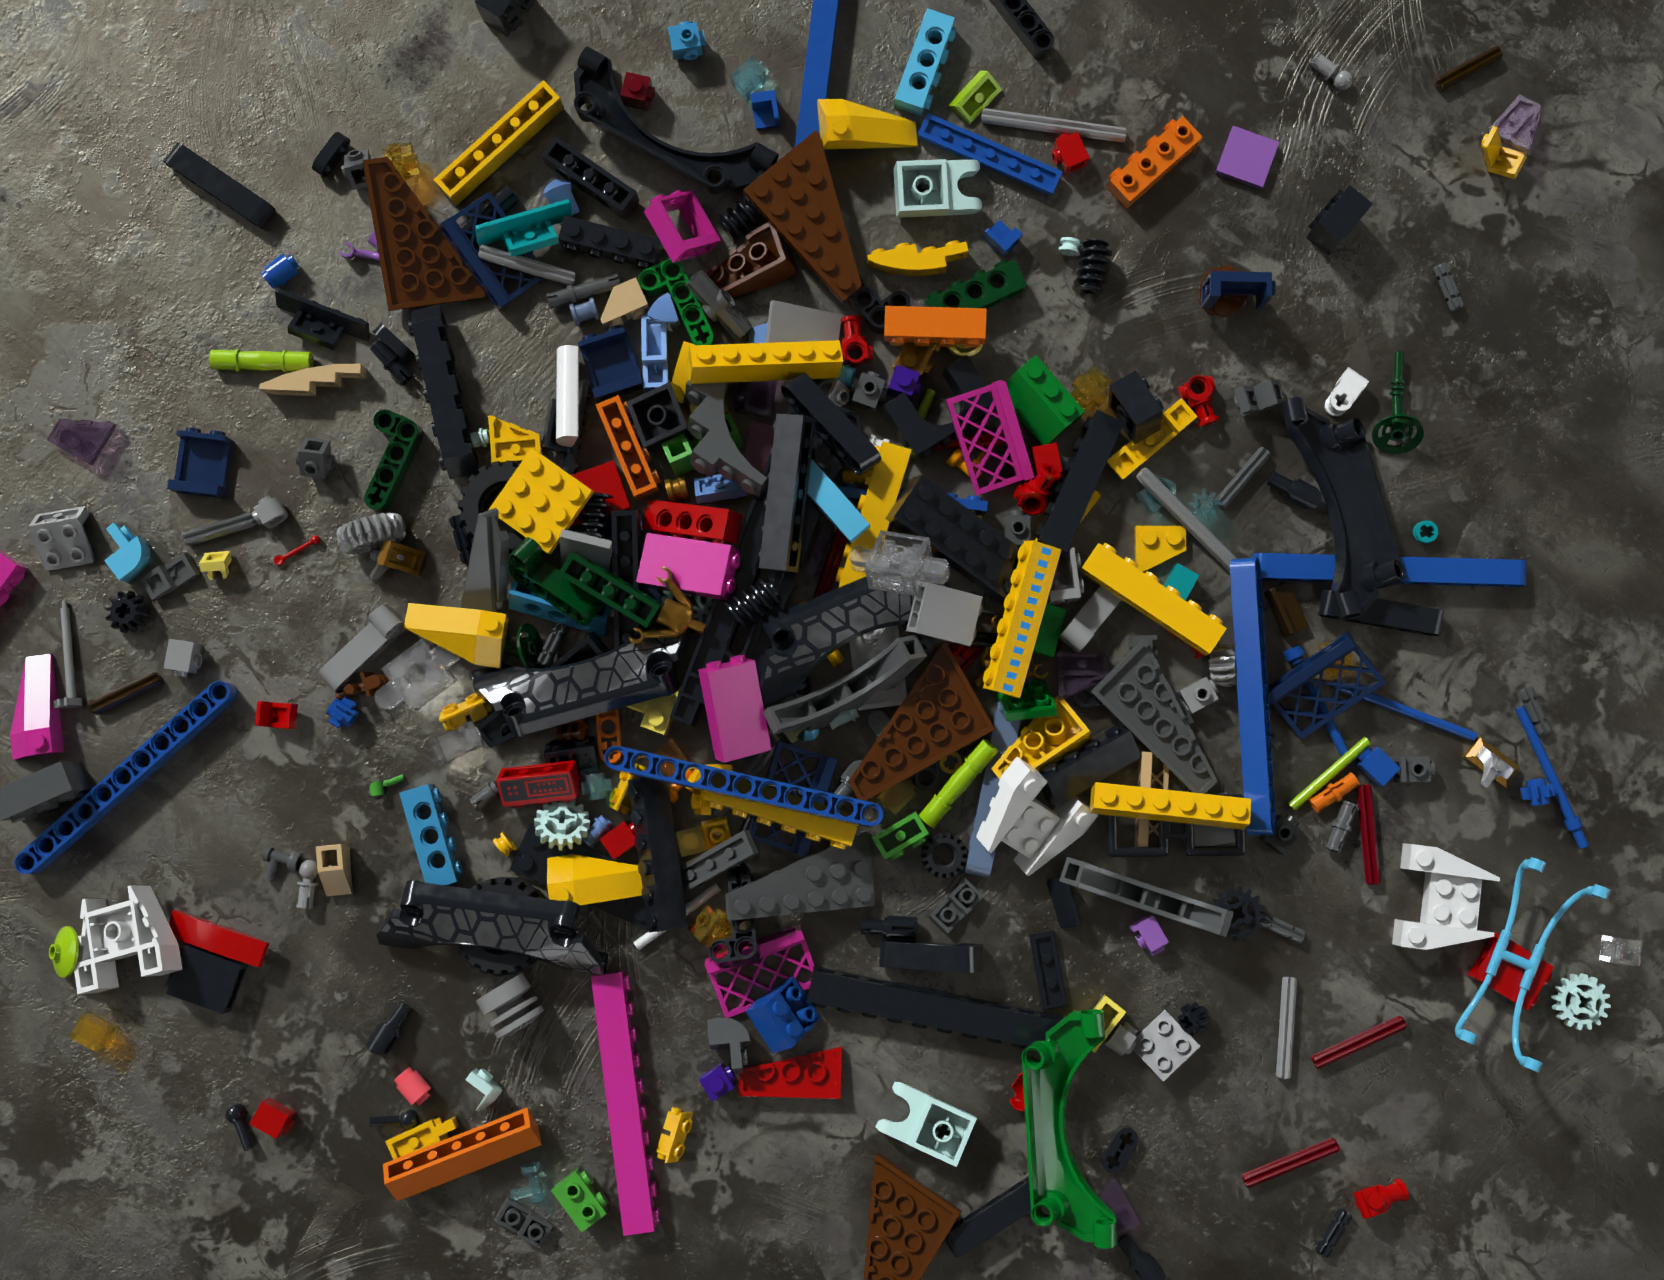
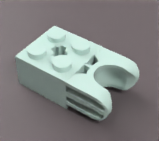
(941, 192)
(924, 1117)

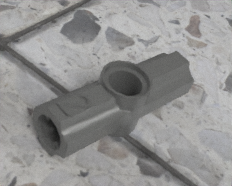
(718, 305)

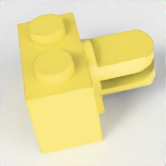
(657, 713)

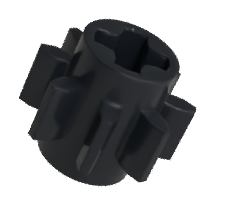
(1194, 1018)

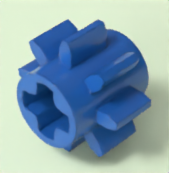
(342, 712)
(1537, 791)

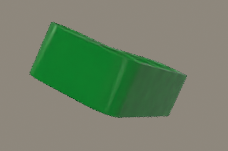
(684, 307)

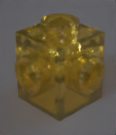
(403, 158)
(1090, 388)
(710, 926)

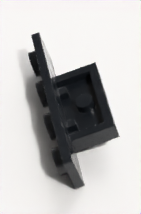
(318, 322)
(570, 462)

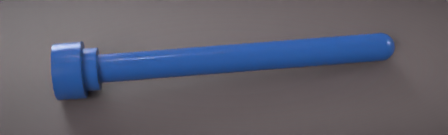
(1296, 657)

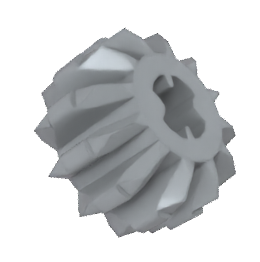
(1223, 665)

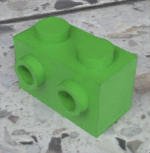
(900, 835)
(581, 1199)

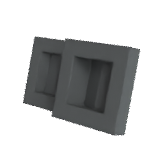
(170, 577)

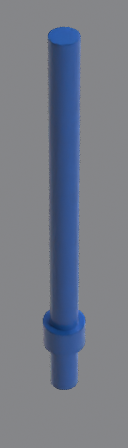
(1413, 713)
(1572, 822)

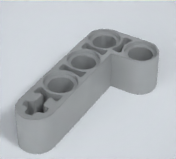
(1089, 619)
(359, 652)

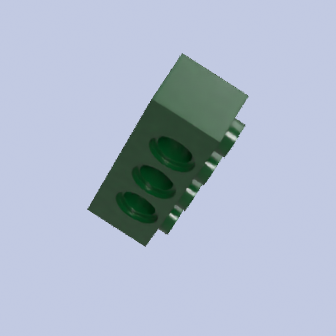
(1005, 271)
(610, 589)

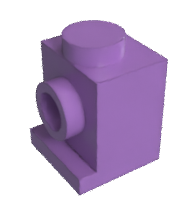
(1149, 934)

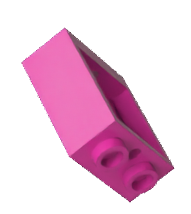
(695, 217)

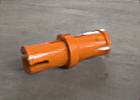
(1334, 792)

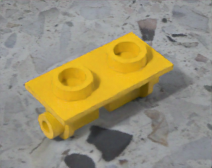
(456, 714)
(619, 795)
(679, 1124)

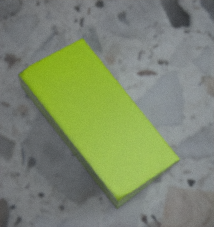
(975, 96)

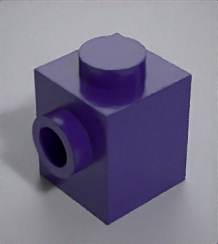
(904, 381)
(718, 1081)

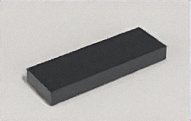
(1048, 970)

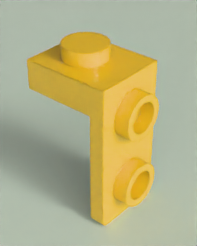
(1501, 159)

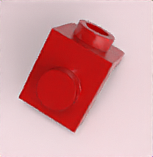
(276, 715)

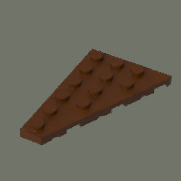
(805, 211)
(413, 253)
(929, 725)
(904, 1224)

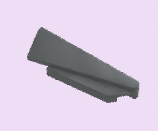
(487, 565)

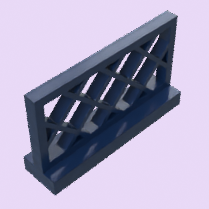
(479, 267)
(1311, 668)
(820, 781)

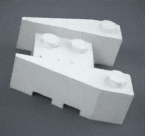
(1029, 824)
(1448, 900)
(121, 932)

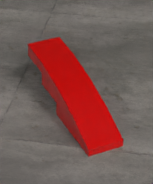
(218, 939)

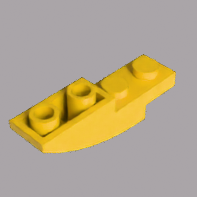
(906, 260)

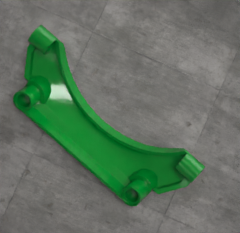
(1052, 1168)

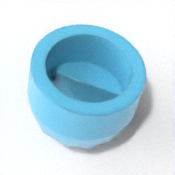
(809, 735)

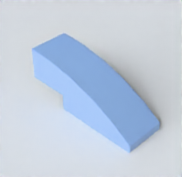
(654, 353)

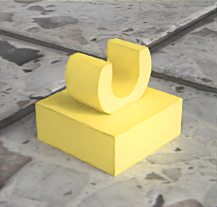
(216, 562)

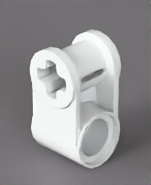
(1346, 391)

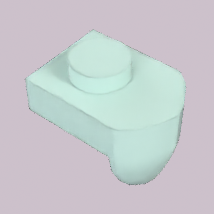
(483, 1082)

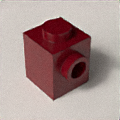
(637, 91)

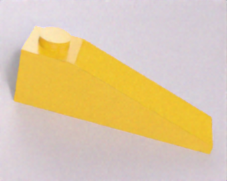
(861, 127)
(468, 633)
(1046, 740)
(591, 879)

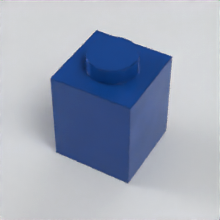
(1377, 766)

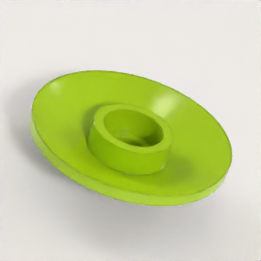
(65, 951)

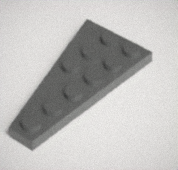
(1148, 708)
(814, 884)

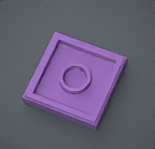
(1247, 157)

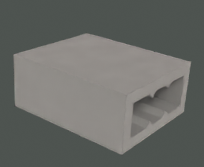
(945, 614)

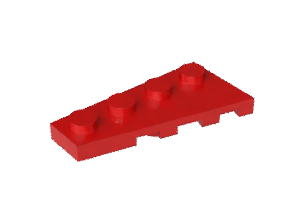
(797, 1077)

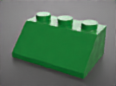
(1042, 401)

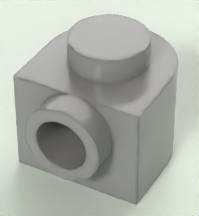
(835, 391)
(269, 512)
(1122, 1039)

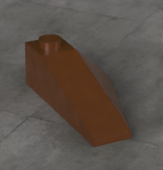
(755, 264)

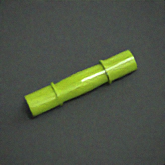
(260, 360)
(958, 783)

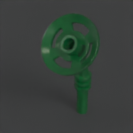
(1394, 421)
(526, 648)

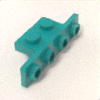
(525, 230)

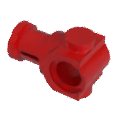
(854, 342)
(1202, 401)
(1037, 488)
(1378, 1199)

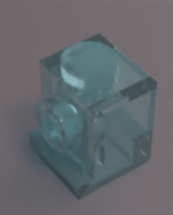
(749, 77)

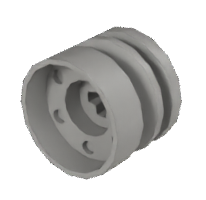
(510, 1006)

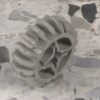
(369, 532)

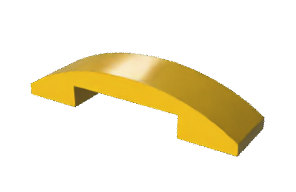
(1133, 456)

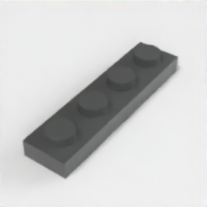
(717, 860)

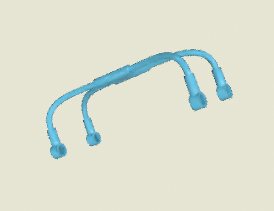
(1530, 966)

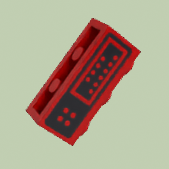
(538, 784)

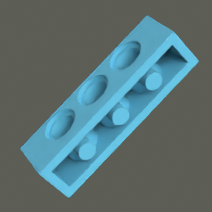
(933, 26)

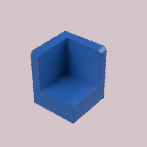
(765, 110)
(1002, 238)

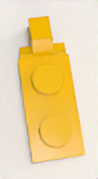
(421, 1136)

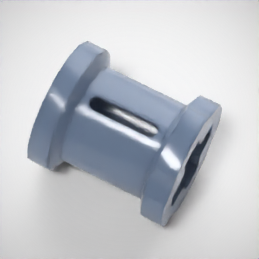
(584, 311)

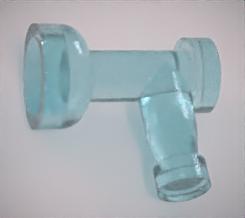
(533, 1191)

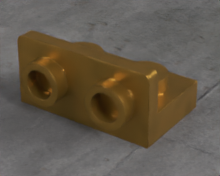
(917, 357)

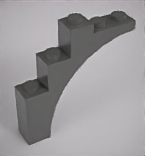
(717, 448)
(851, 691)
(1146, 896)

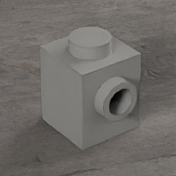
(183, 657)
(1198, 695)

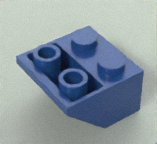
(783, 1015)

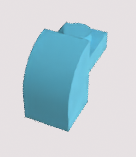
(131, 557)

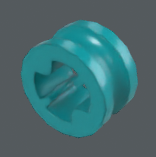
(1434, 531)

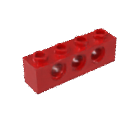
(692, 522)

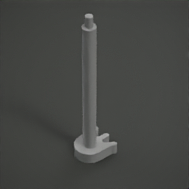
(71, 700)

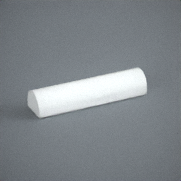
(567, 395)

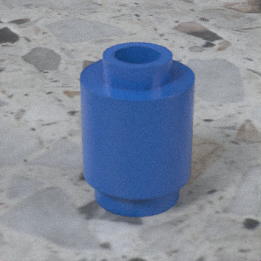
(280, 270)

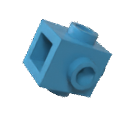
(686, 40)

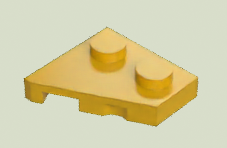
(510, 441)
(1158, 544)

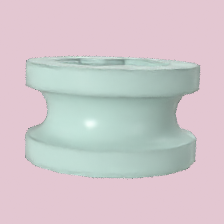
(1070, 246)

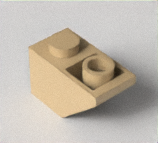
(624, 304)
(335, 869)

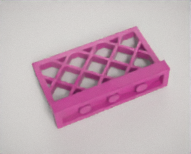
(1011, 431)
(768, 945)

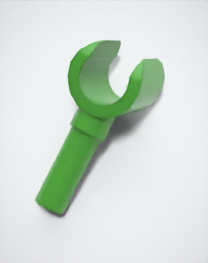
(377, 787)

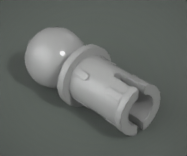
(1341, 79)
(308, 871)

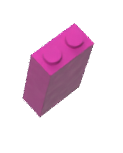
(695, 565)
(734, 708)

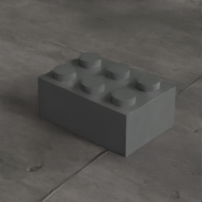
(43, 791)

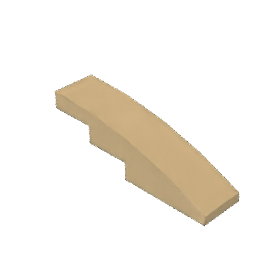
(306, 380)

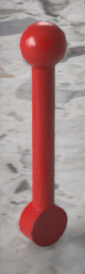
(279, 560)

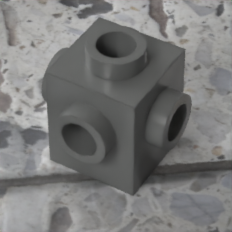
(353, 168)
(868, 400)
(315, 458)

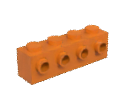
(1154, 161)
(935, 325)
(627, 448)

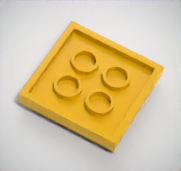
(541, 500)

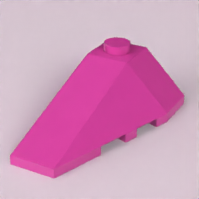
(36, 723)

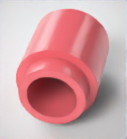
(412, 1086)

